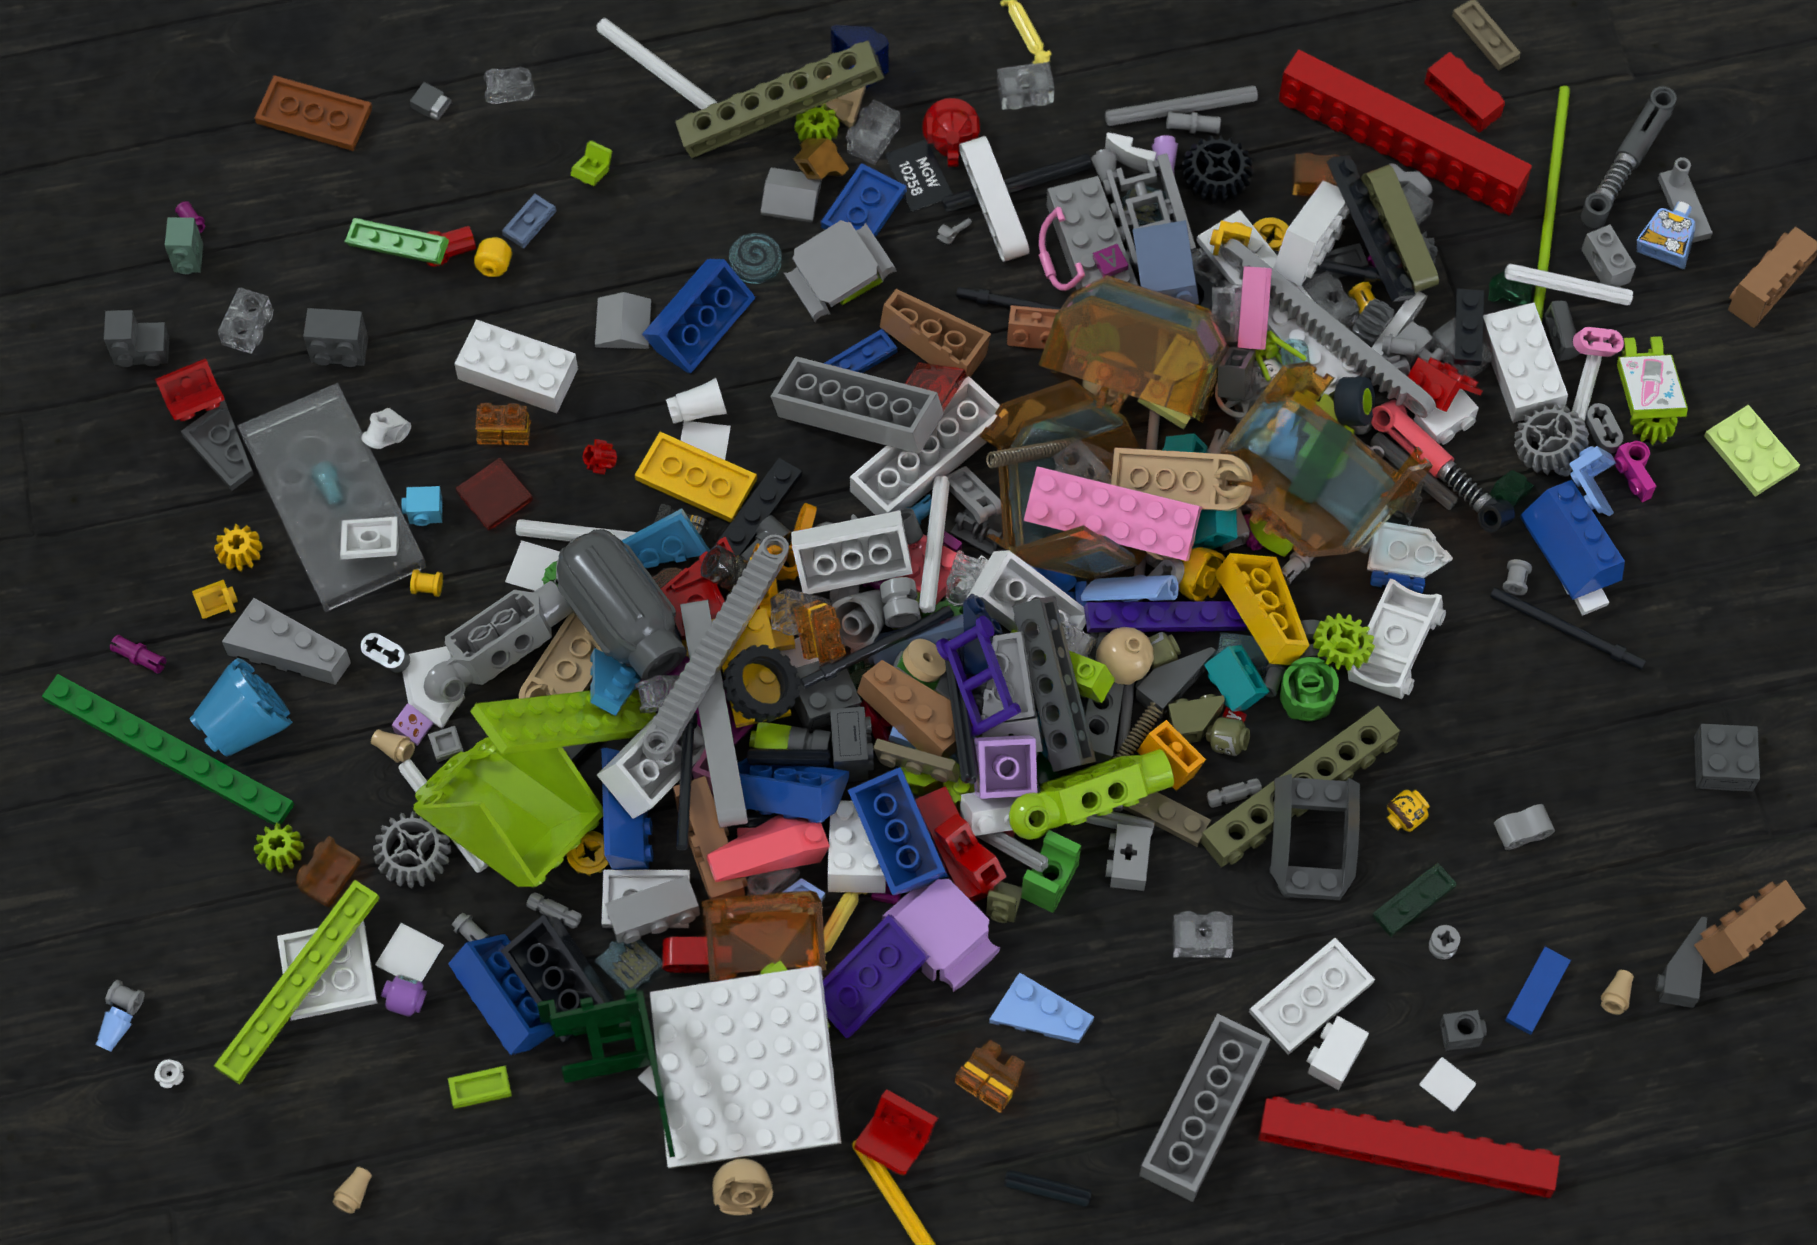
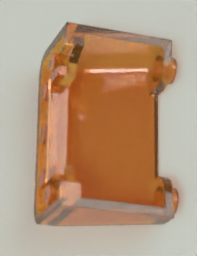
(762, 930)

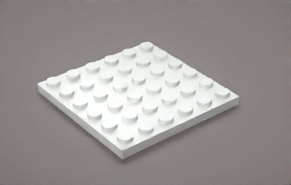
(746, 1066)

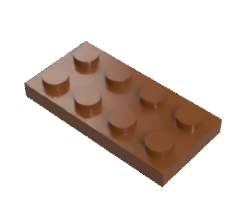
(313, 113)

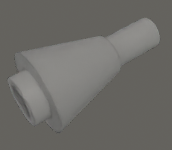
(1104, 161)

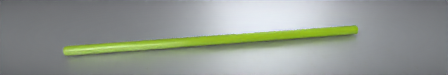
(1552, 190)

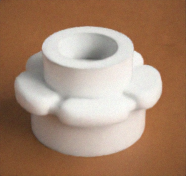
(169, 1066)

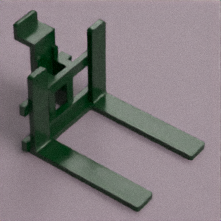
(608, 1024)

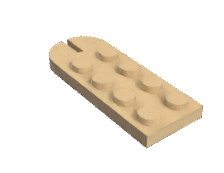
(1184, 476)
(564, 663)

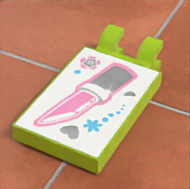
(1651, 382)

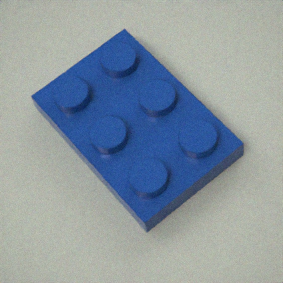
(866, 199)

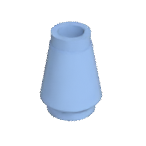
(113, 1028)

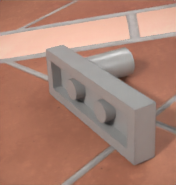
(1679, 188)

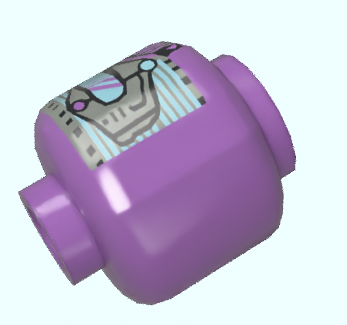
(404, 995)

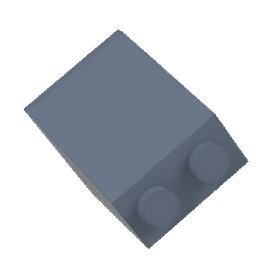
(1166, 260)

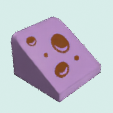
(412, 724)

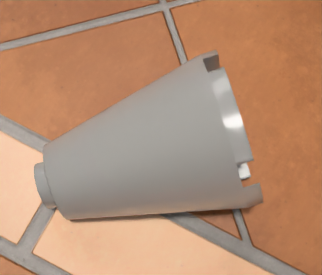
(860, 618)

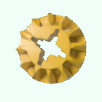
(1267, 226)
(593, 841)

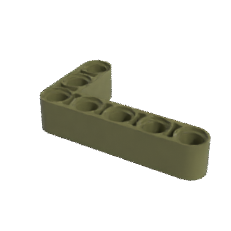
(1401, 225)

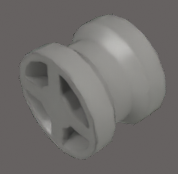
(1442, 948)

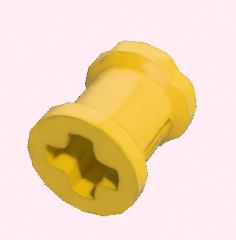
(1362, 291)
(426, 583)

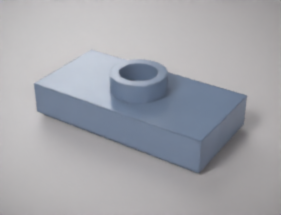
(529, 221)

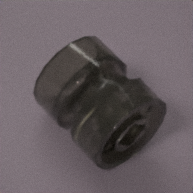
(723, 567)

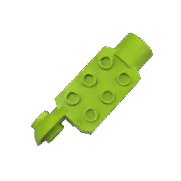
(1091, 792)

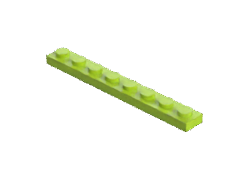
(296, 982)

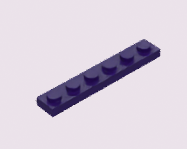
(1163, 616)

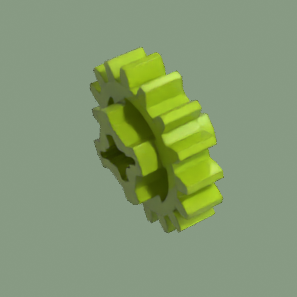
(1343, 641)

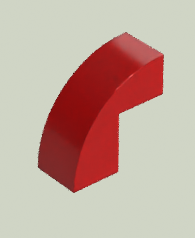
(970, 856)

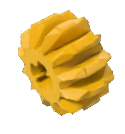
(228, 547)

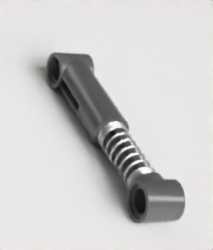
(1629, 155)

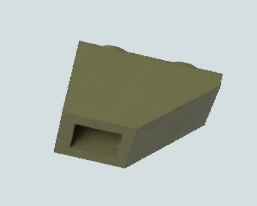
(1195, 716)

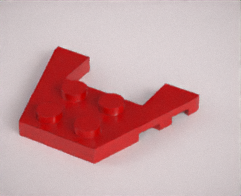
(692, 587)

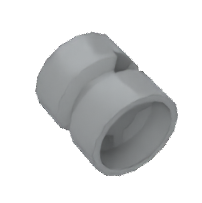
(900, 601)

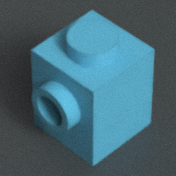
(423, 505)

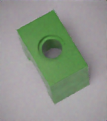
(1062, 861)

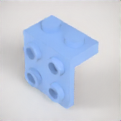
(1590, 464)

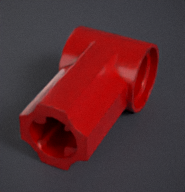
(460, 241)

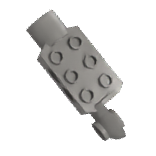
(496, 640)

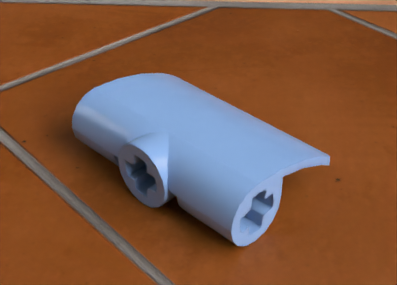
(1132, 589)

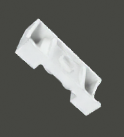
(1398, 633)

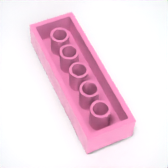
(1113, 511)

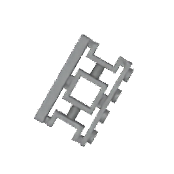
(1169, 208)

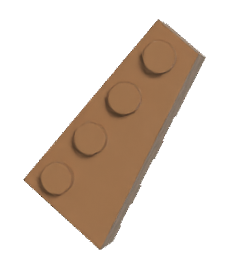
(1772, 276)
(934, 333)
(910, 708)
(707, 837)
(1750, 926)

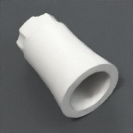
(697, 403)

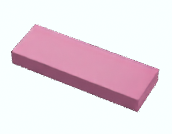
(1254, 307)

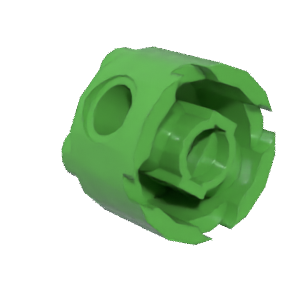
(1309, 689)

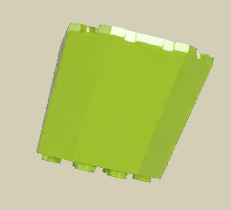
(511, 808)

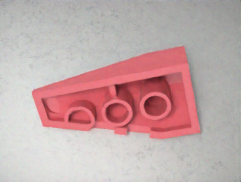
(769, 848)

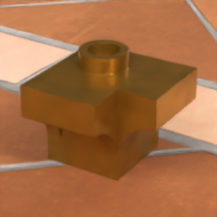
(820, 158)

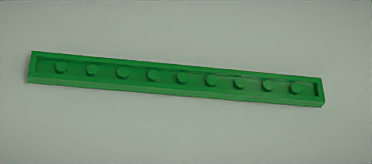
(168, 750)

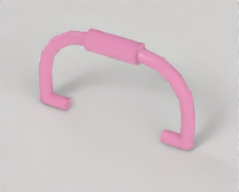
(1046, 259)

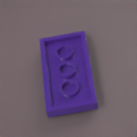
(871, 975)

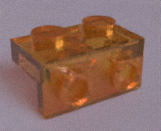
(327, 871)

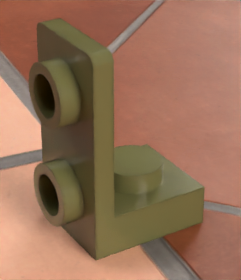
(1003, 902)

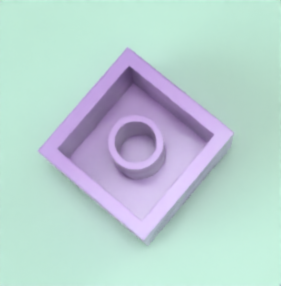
(1005, 766)

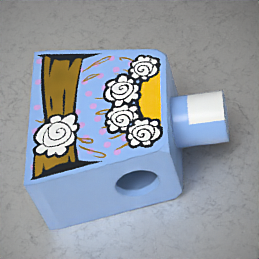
(1668, 235)

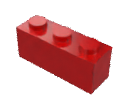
(1464, 92)

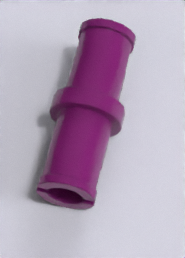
(137, 654)

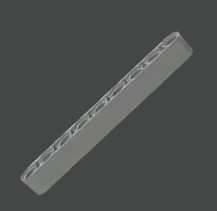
(716, 727)

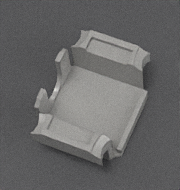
(836, 266)

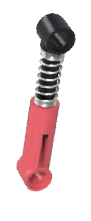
(1411, 435)

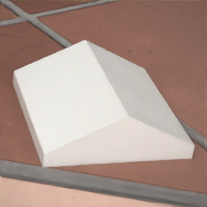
(369, 538)

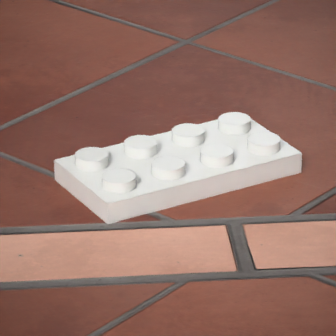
(1311, 996)

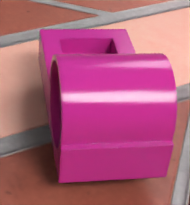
(1635, 472)

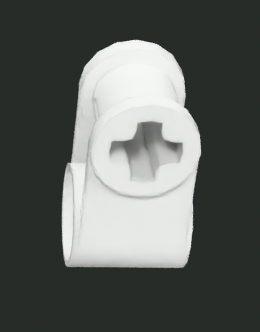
(385, 429)

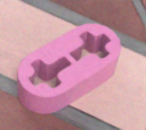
(1598, 346)

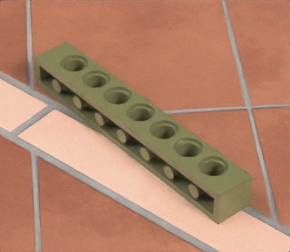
(793, 100)
(1373, 725)

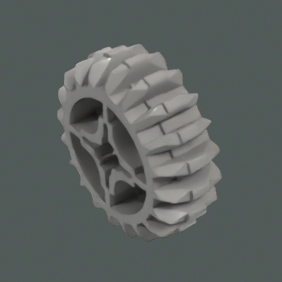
(1548, 431)
(428, 835)

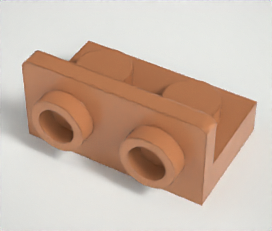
(1029, 326)

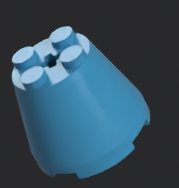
(240, 710)

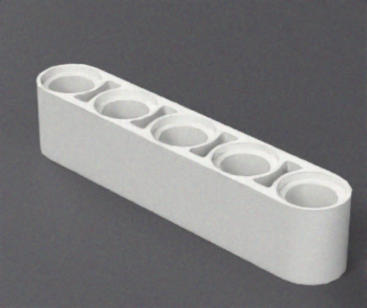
(994, 199)

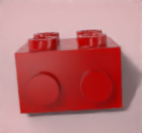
(1441, 381)
(190, 390)
(896, 1133)

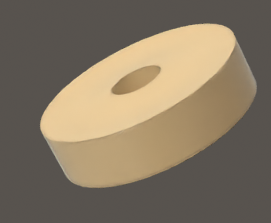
(924, 660)

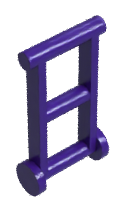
(948, 651)

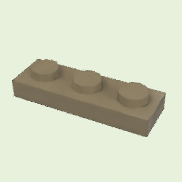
(1486, 34)
(916, 761)
(1171, 817)

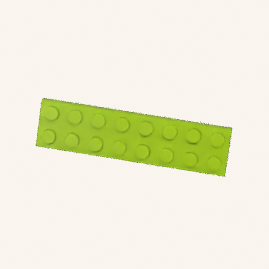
(557, 721)

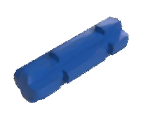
(1378, 579)

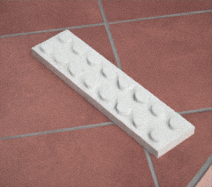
(1278, 321)

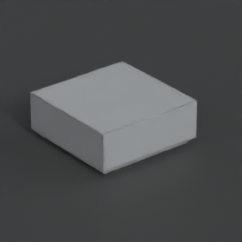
(445, 743)

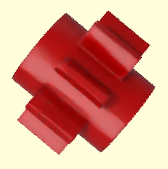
(599, 456)

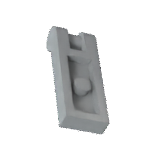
(974, 494)

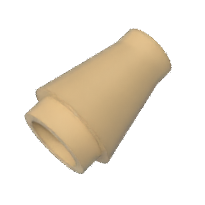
(395, 746)
(1617, 994)
(351, 1192)

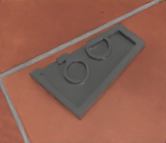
(219, 445)

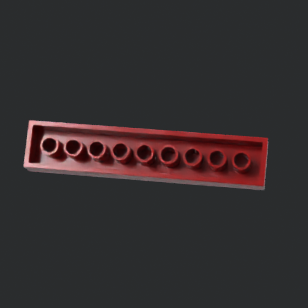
(1404, 132)

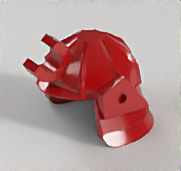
(949, 125)

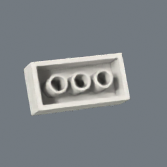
(1312, 234)
(1523, 361)
(516, 366)
(851, 552)
(1011, 581)
(640, 781)

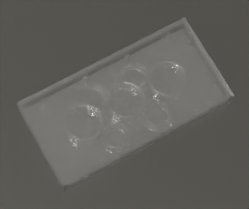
(284, 451)

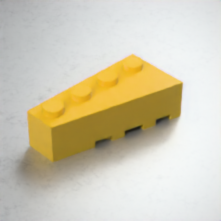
(1265, 605)

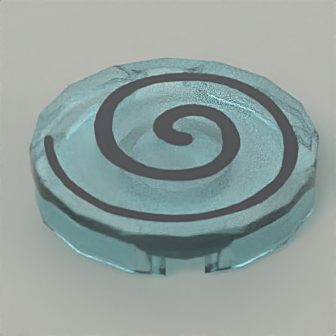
(755, 258)

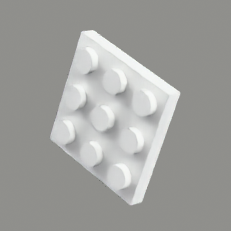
(345, 982)

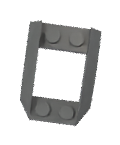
(1314, 795)

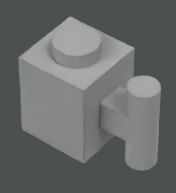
(1423, 343)

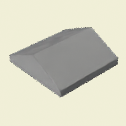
(790, 195)
(622, 321)

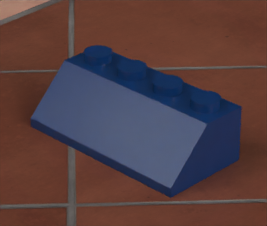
(699, 314)
(1573, 540)
(792, 790)
(897, 832)
(624, 837)
(500, 994)

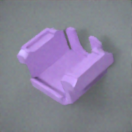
(948, 930)

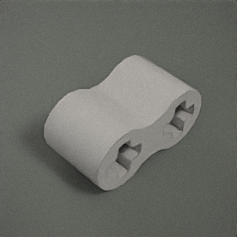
(1524, 827)

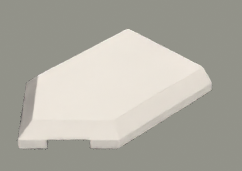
(1406, 551)
(414, 680)

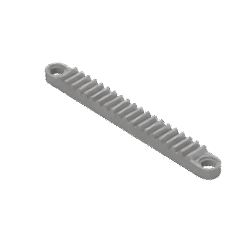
(1334, 334)
(715, 647)

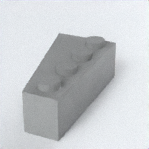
(282, 642)

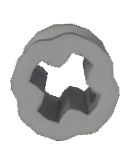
(1517, 577)
(124, 997)

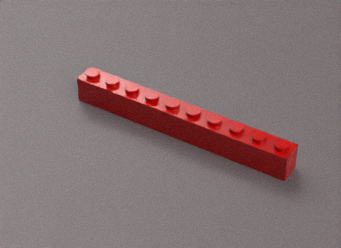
(1409, 1147)

